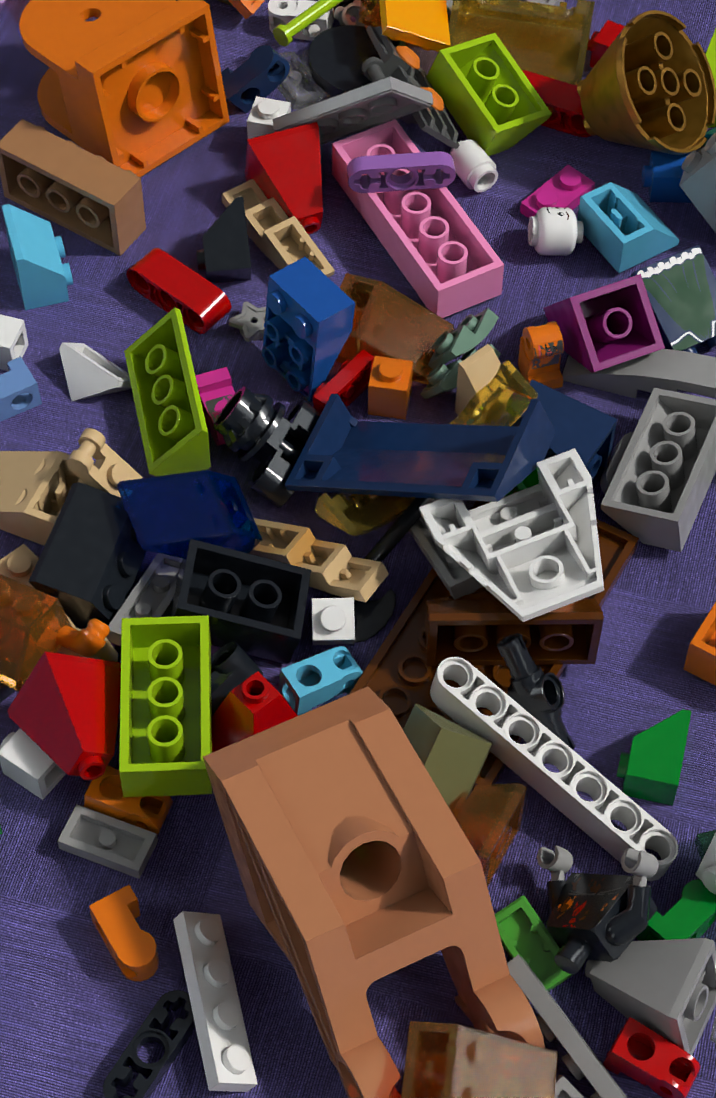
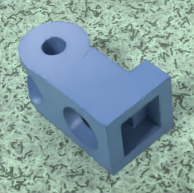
(17, 390)

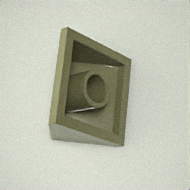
(448, 752)

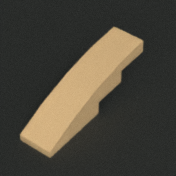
(273, 231)
(330, 563)

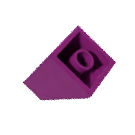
(607, 324)

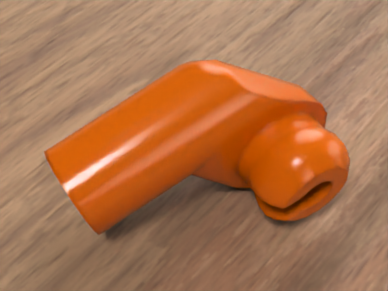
(86, 641)

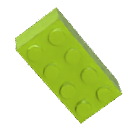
(165, 706)

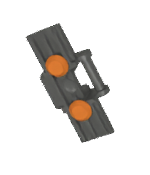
(403, 64)

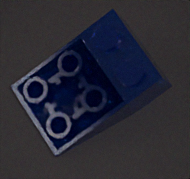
(187, 507)

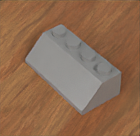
(665, 469)

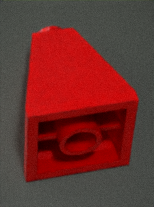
(289, 170)
(71, 711)
(248, 711)

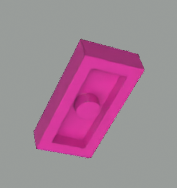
(559, 191)

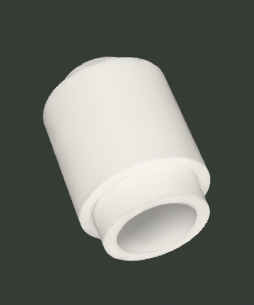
(474, 166)

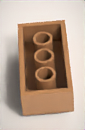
(72, 187)

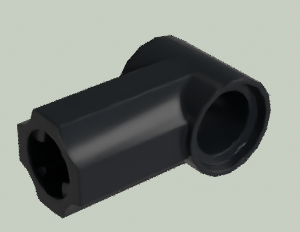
(228, 669)

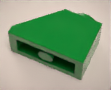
(656, 760)

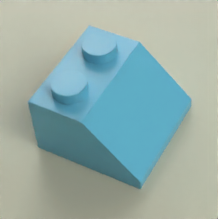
(36, 258)

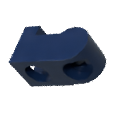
(255, 77)

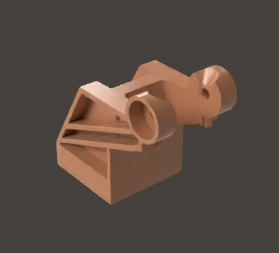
(361, 876)

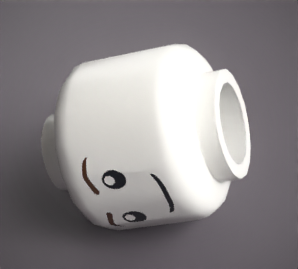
(554, 231)

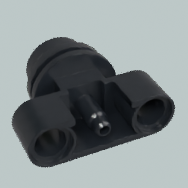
(263, 433)

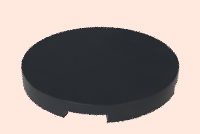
(338, 57)

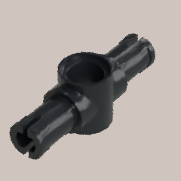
(532, 689)

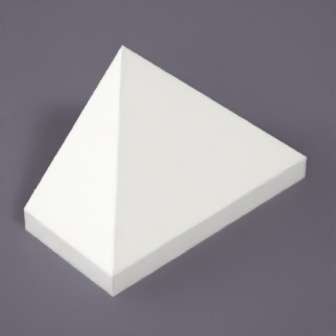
(90, 373)

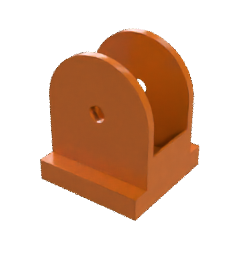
(132, 80)

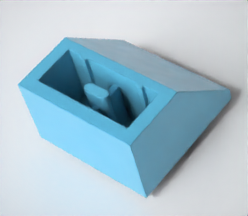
(623, 226)

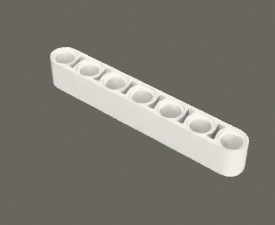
(545, 747)

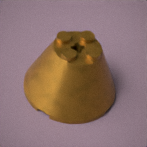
(651, 88)

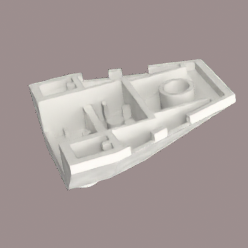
(530, 546)

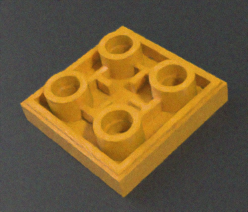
(416, 22)

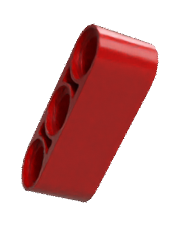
(562, 102)
(173, 285)

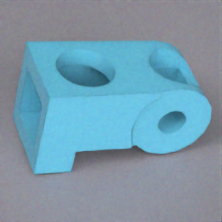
(318, 679)

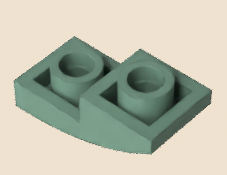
(466, 336)
(444, 377)

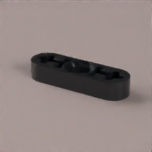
(158, 1017)

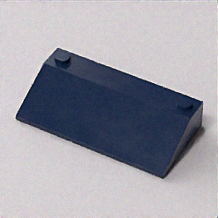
(419, 457)

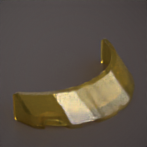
(494, 405)

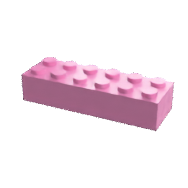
(422, 229)

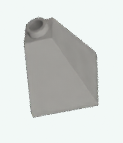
(662, 986)

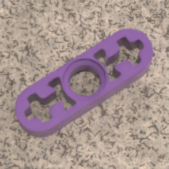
(414, 180)

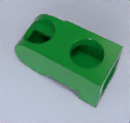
(687, 918)

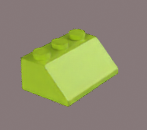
(487, 93)

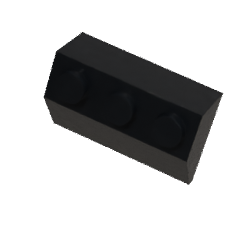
(89, 556)

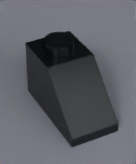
(226, 247)

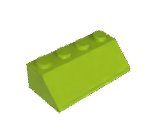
(168, 399)

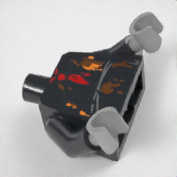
(596, 912)

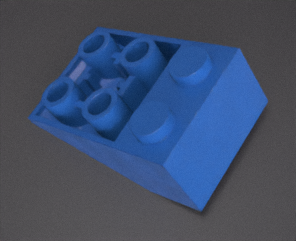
(305, 325)

